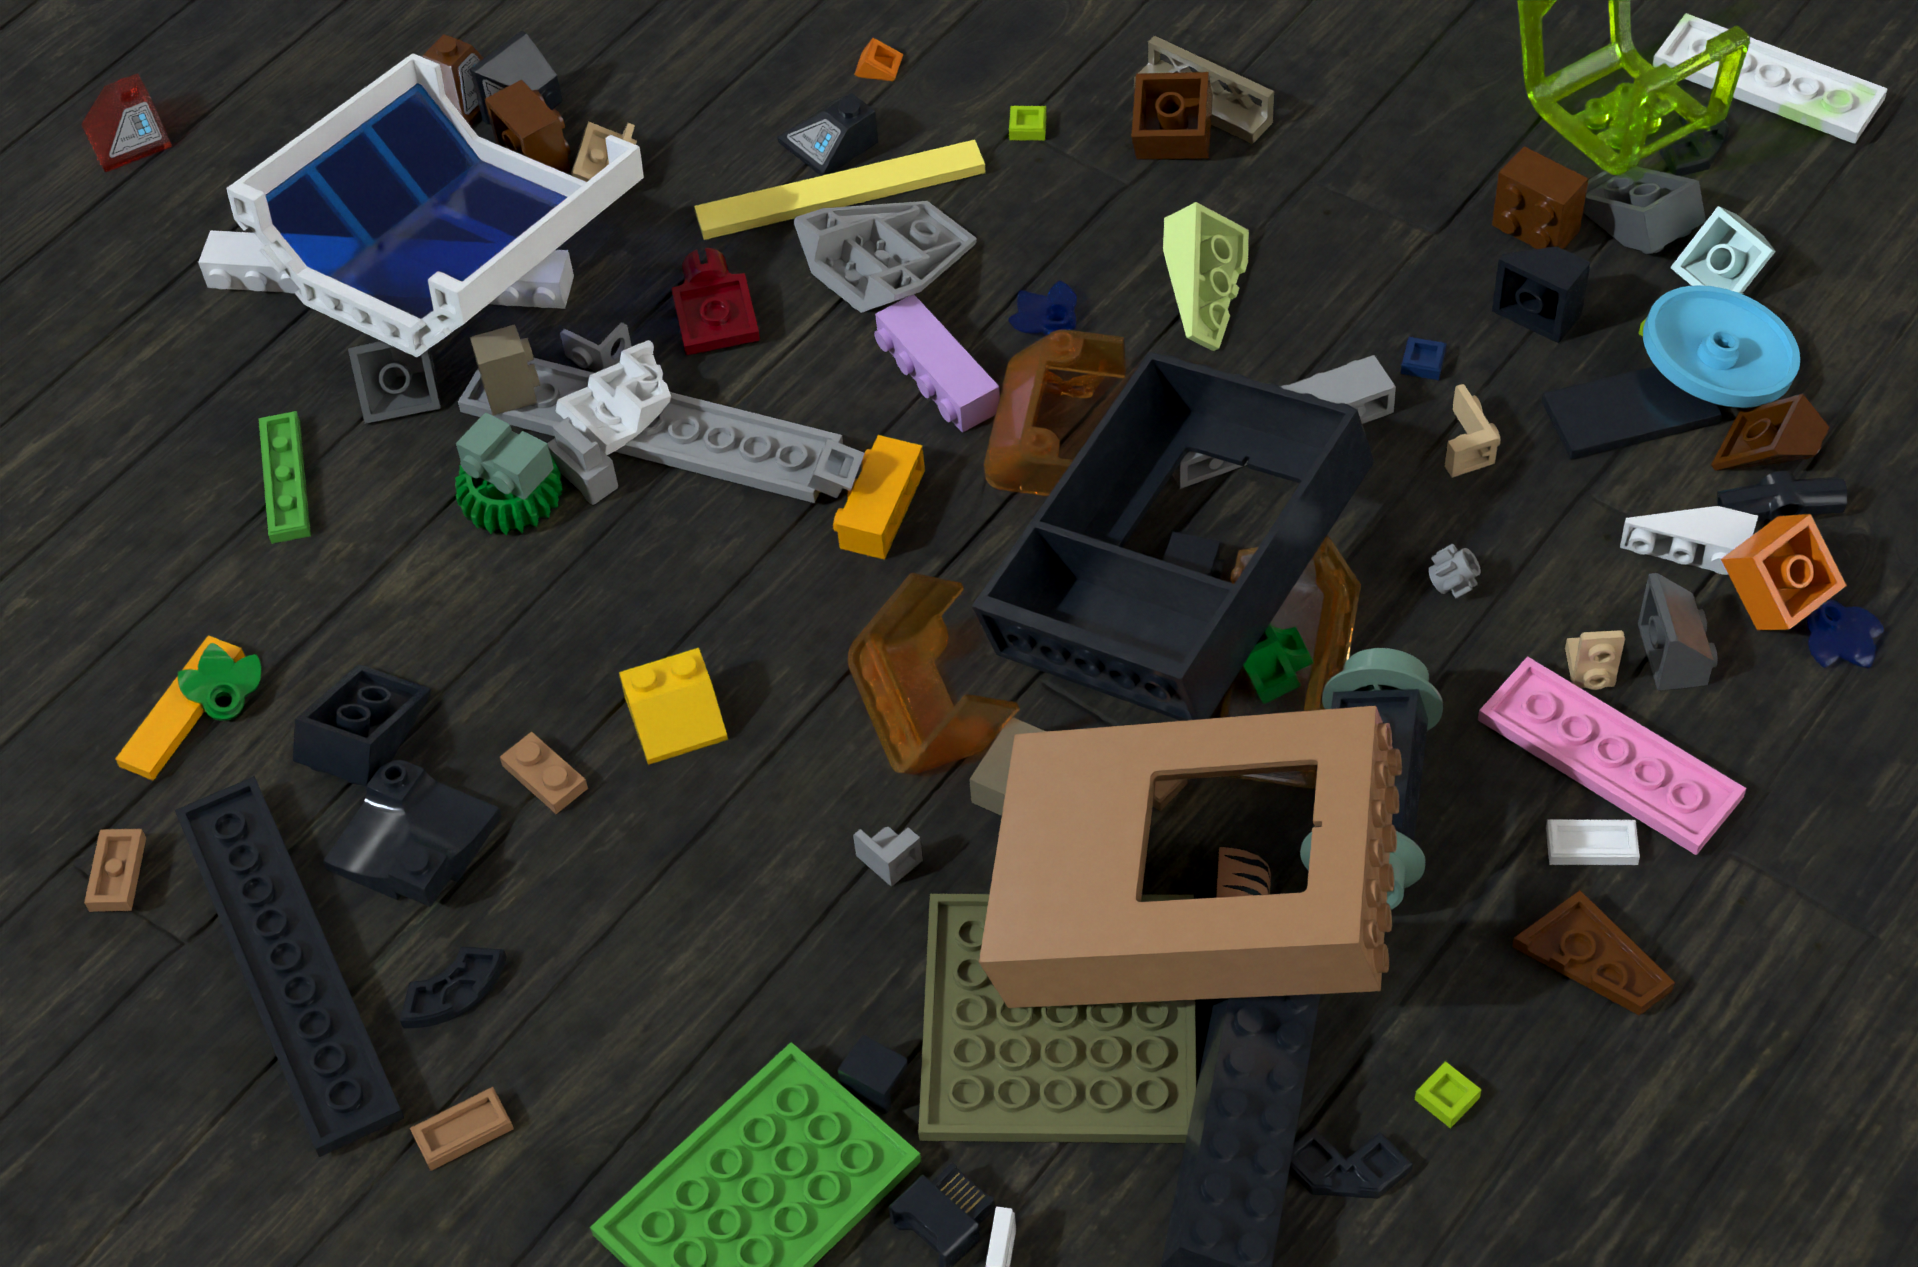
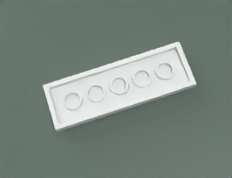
(1782, 82)

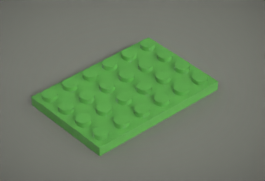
(762, 1178)

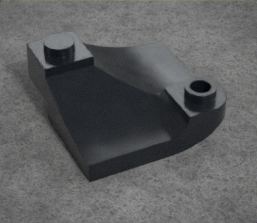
(411, 834)

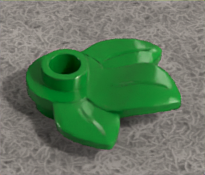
(220, 677)

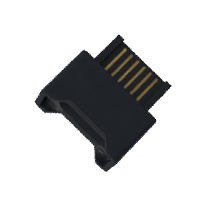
(944, 1213)

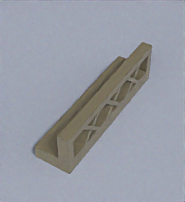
(1230, 111)

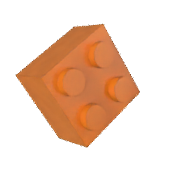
(1783, 572)

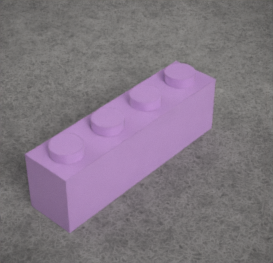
(937, 363)

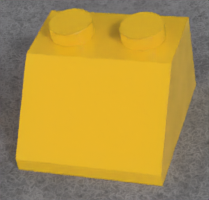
(673, 706)

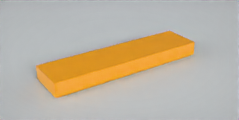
(167, 722)

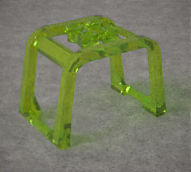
(1630, 104)

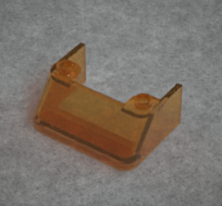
(1018, 452)
(903, 687)

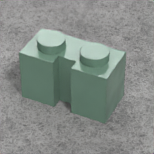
(503, 457)

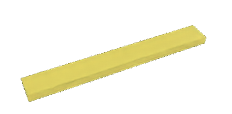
(839, 189)

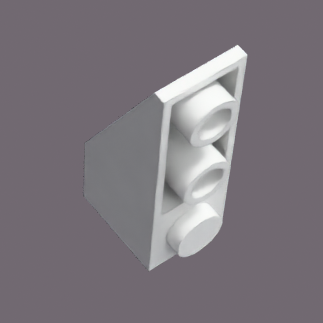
(1690, 536)

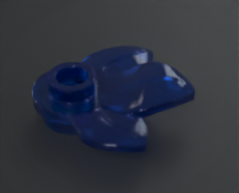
(1045, 313)
(1845, 636)

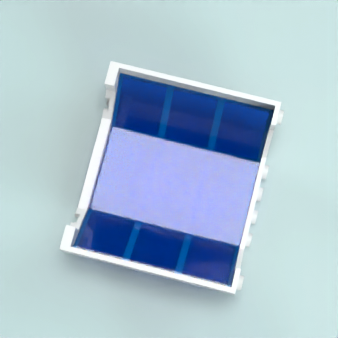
(408, 214)

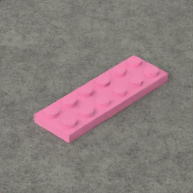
(1612, 755)

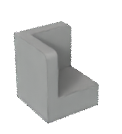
(888, 853)

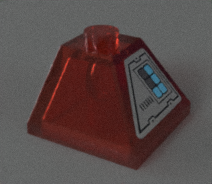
(124, 124)

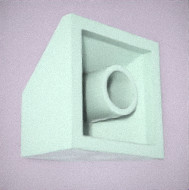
(1724, 253)

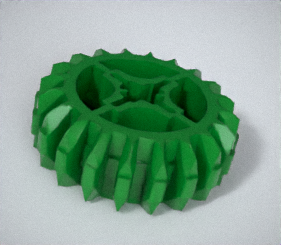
(497, 510)

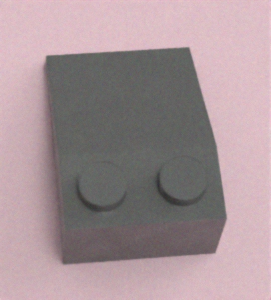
(1644, 207)

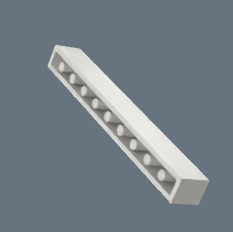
(237, 263)

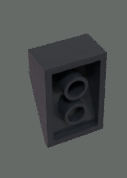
(358, 724)

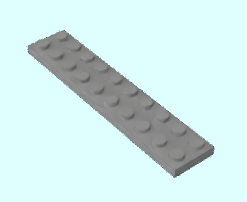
(685, 434)

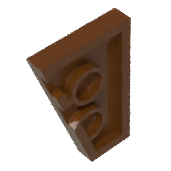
(1595, 953)

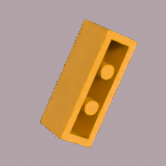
(879, 497)

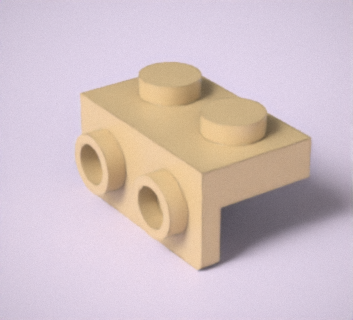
(593, 153)

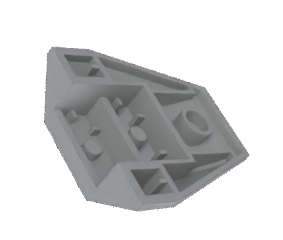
(880, 249)

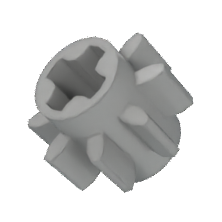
(1454, 571)

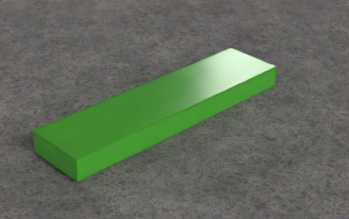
(284, 477)

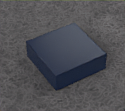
(1423, 358)

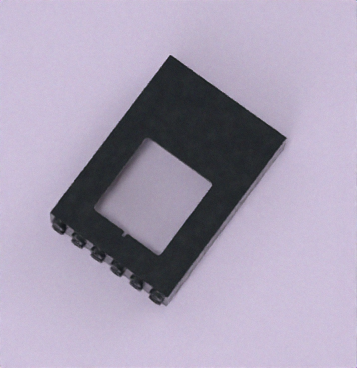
(1139, 624)

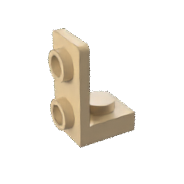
(1480, 443)
(1595, 658)

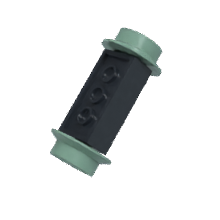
(1411, 706)

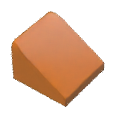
(878, 62)

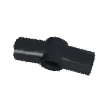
(1784, 496)

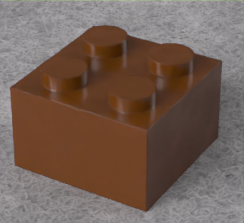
(1172, 115)
(528, 125)
(1539, 200)

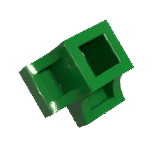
(1275, 661)

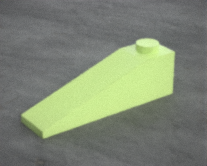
(1204, 264)

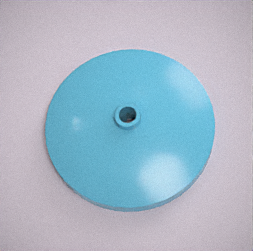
(1721, 346)

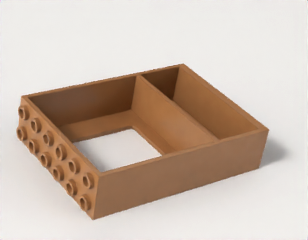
(1074, 853)

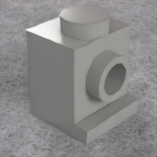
(835, 468)

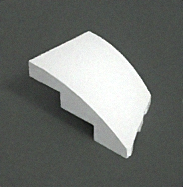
(618, 399)

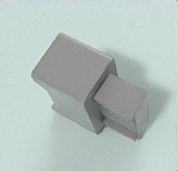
(582, 462)

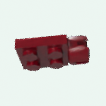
(713, 305)

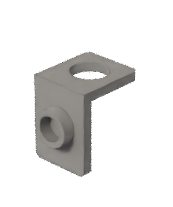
(594, 356)

